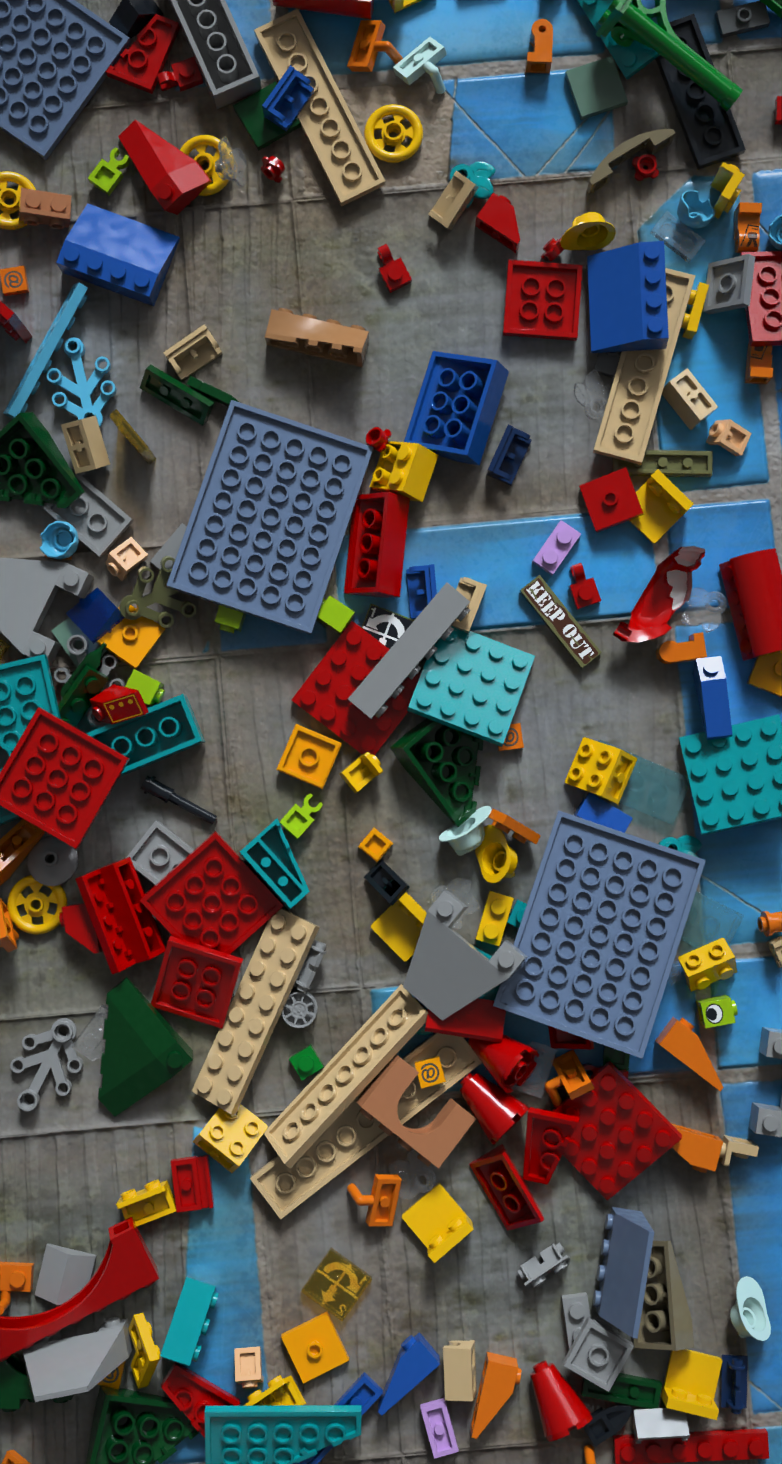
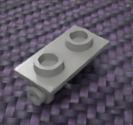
(311, 962)
(536, 1272)

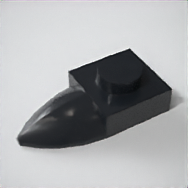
(607, 1423)

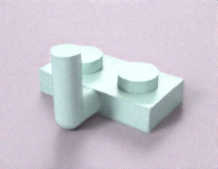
(420, 61)

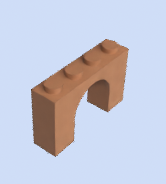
(431, 1142)

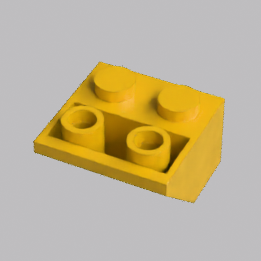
(404, 470)

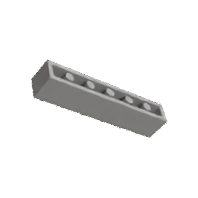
(409, 651)

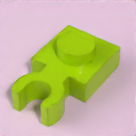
(107, 174)
(298, 818)

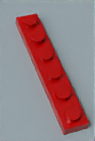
(700, 1447)

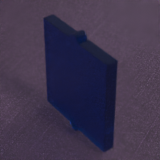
(95, 615)

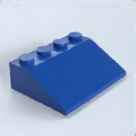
(118, 254)
(628, 298)
(457, 406)

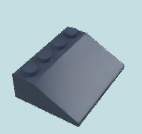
(624, 1269)

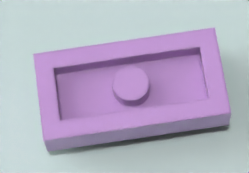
(556, 547)
(439, 1428)

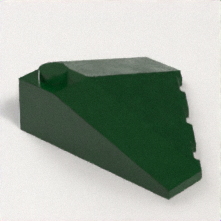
(34, 466)
(443, 766)
(139, 1049)
(135, 1428)

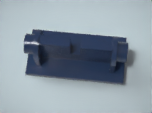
(734, 1382)

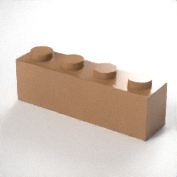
(317, 337)

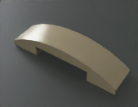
(652, 141)

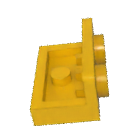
(727, 183)
(708, 964)
(147, 1203)
(280, 1392)

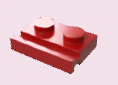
(192, 1183)

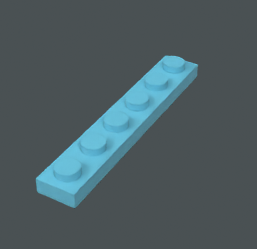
(50, 343)

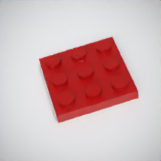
(542, 300)
(196, 982)

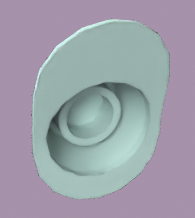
(468, 834)
(749, 1311)

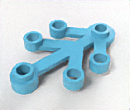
(83, 388)

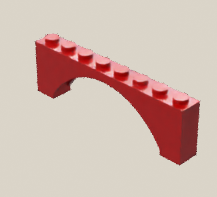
(122, 1271)

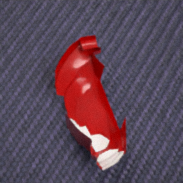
(662, 597)

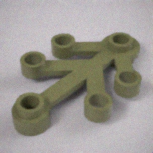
(159, 594)

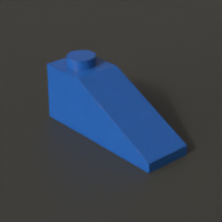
(712, 697)
(411, 1366)

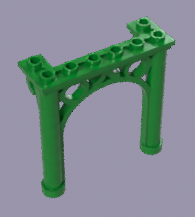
(633, 22)

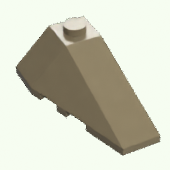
(665, 1310)

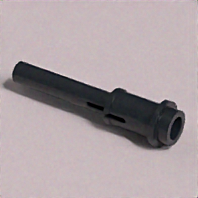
(167, 794)

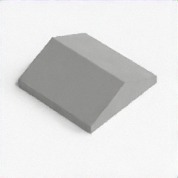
(63, 1273)

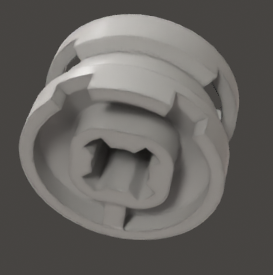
(300, 1009)

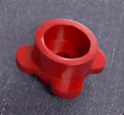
(645, 160)
(273, 168)
(552, 249)
(378, 438)

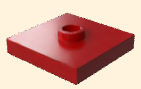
(611, 500)

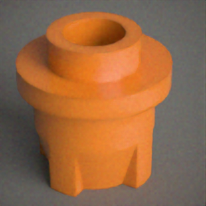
(770, 923)

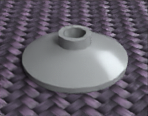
(58, 871)

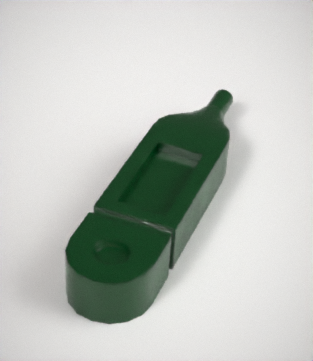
(210, 391)
(92, 660)

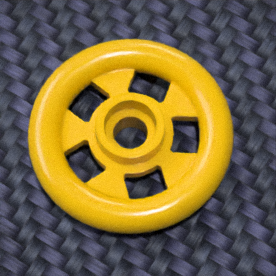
(376, 122)
(201, 143)
(9, 193)
(25, 923)

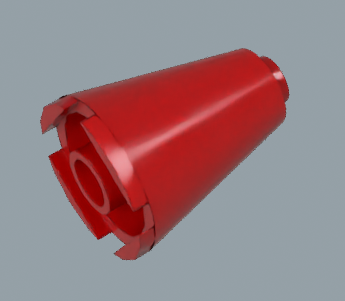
(507, 1061)
(491, 1106)
(557, 1402)

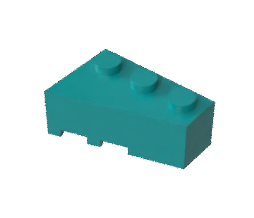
(275, 865)
(189, 1322)

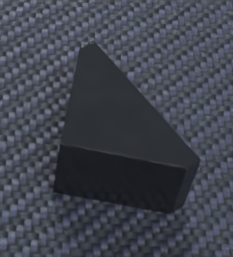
(134, 15)
(386, 882)

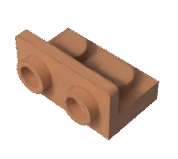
(45, 208)

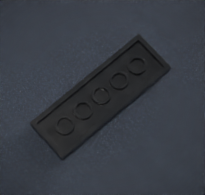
(706, 126)

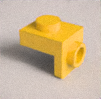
(361, 771)

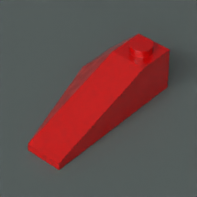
(166, 170)

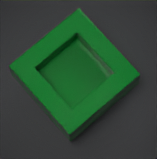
(306, 1062)

